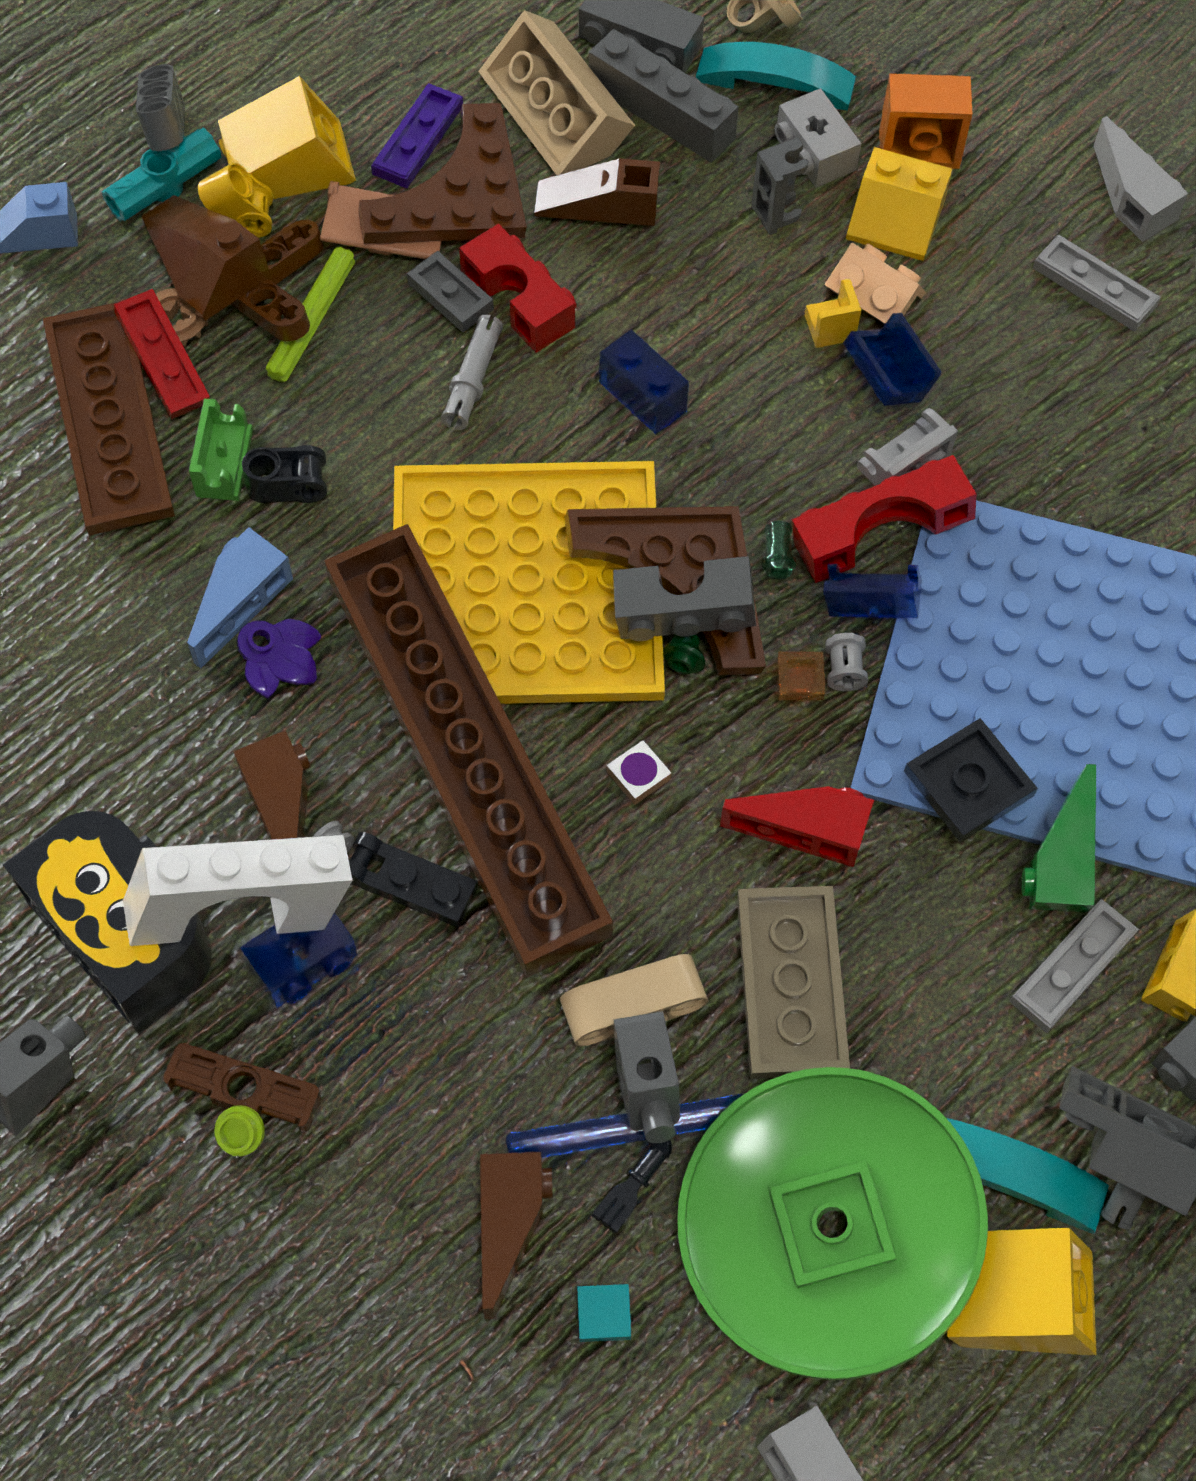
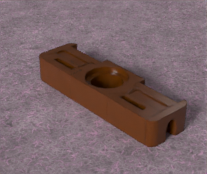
(213, 1074)

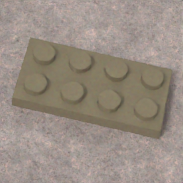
(791, 980)

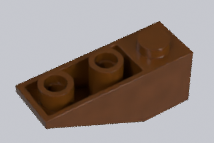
(604, 192)

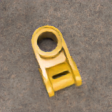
(239, 197)

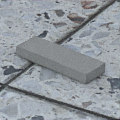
(1096, 282)
(1073, 965)

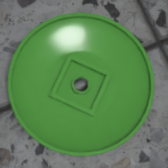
(816, 1148)

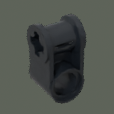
(286, 474)

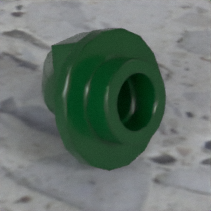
(684, 654)

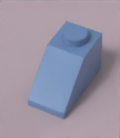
(39, 219)

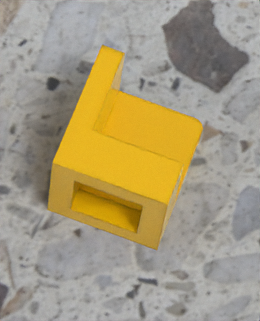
(834, 319)

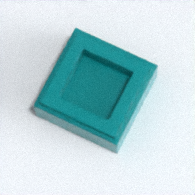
(604, 1313)

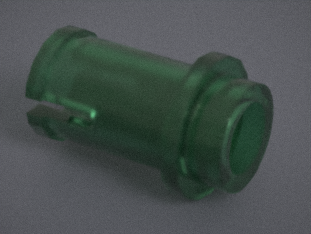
(779, 558)

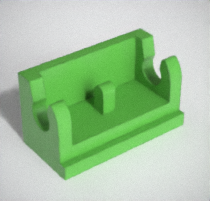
(219, 452)

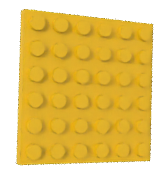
(506, 569)

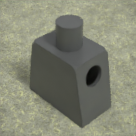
(34, 1069)
(652, 1088)

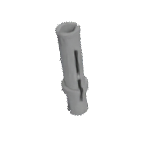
(467, 385)

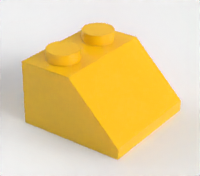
(899, 203)

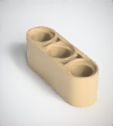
(663, 986)

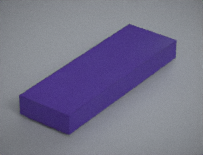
(417, 135)

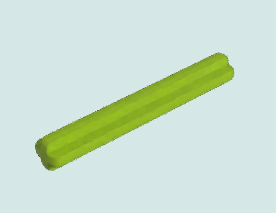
(316, 305)

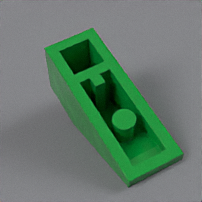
(1064, 864)

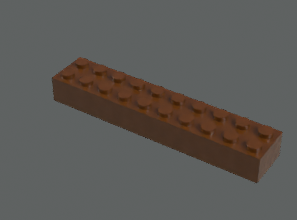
(469, 751)

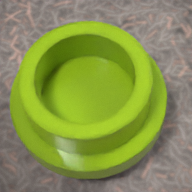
(239, 1130)

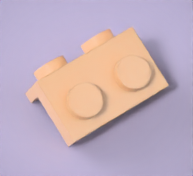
(876, 284)

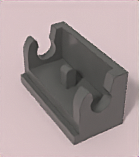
(775, 184)

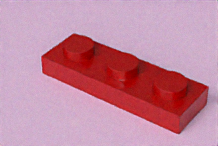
(161, 353)

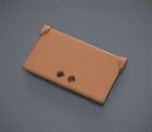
(344, 227)

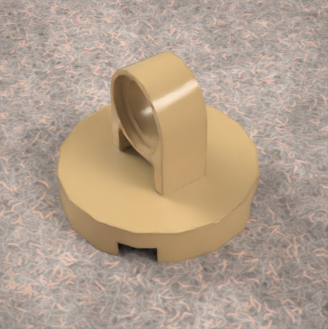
(764, 11)

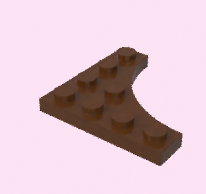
(462, 198)
(678, 544)

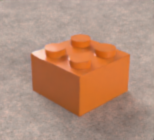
(927, 117)

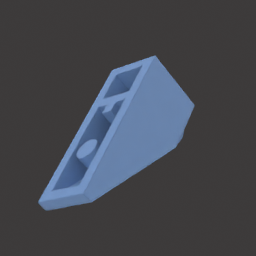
(240, 586)

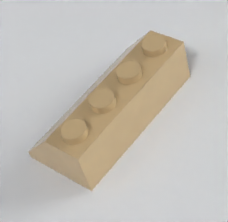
(555, 95)

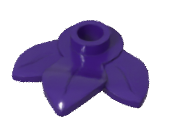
(284, 657)

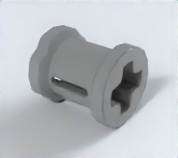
(837, 677)

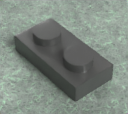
(450, 291)

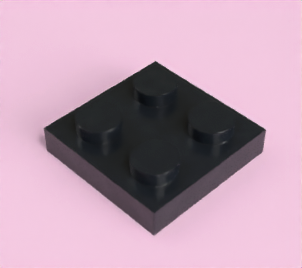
(970, 780)

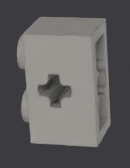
(825, 136)

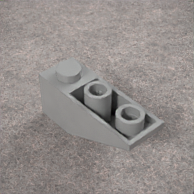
(1138, 188)

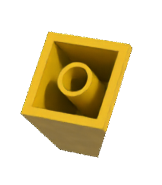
(288, 141)
(1032, 1295)

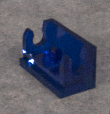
(873, 594)

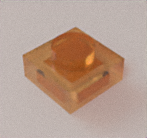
(800, 676)

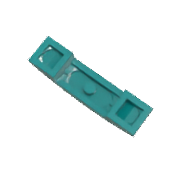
(775, 66)
(1035, 1176)

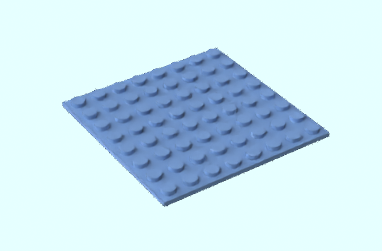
(1071, 659)

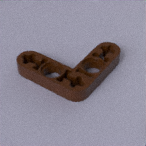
(294, 247)

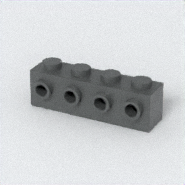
(664, 95)

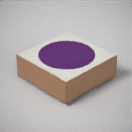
(638, 772)

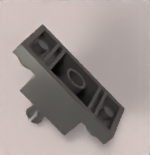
(1134, 1145)

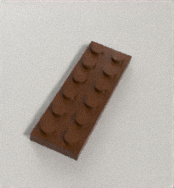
(107, 421)

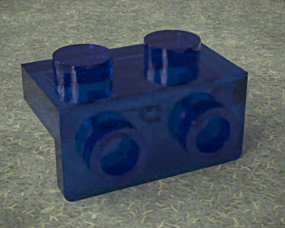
(894, 361)

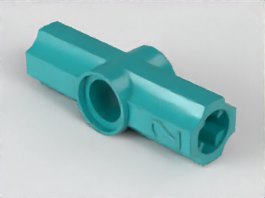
(161, 174)

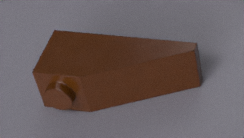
(276, 783)
(510, 1214)

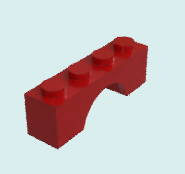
(930, 496)

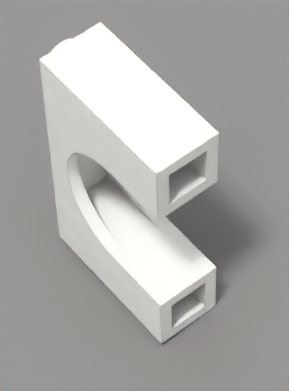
(176, 882)

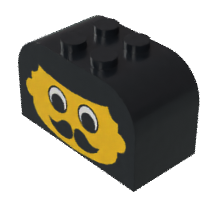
(77, 888)

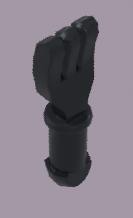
(623, 1198)

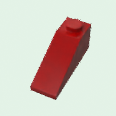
(811, 820)

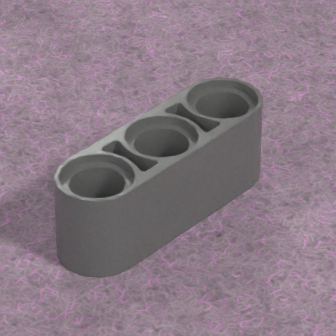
(160, 107)

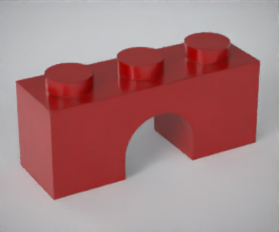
(500, 264)

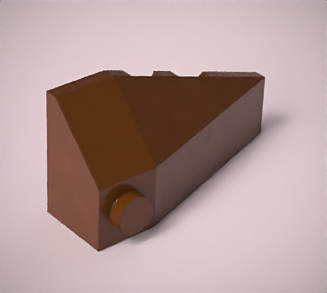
(205, 254)

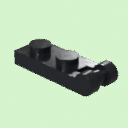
(411, 880)

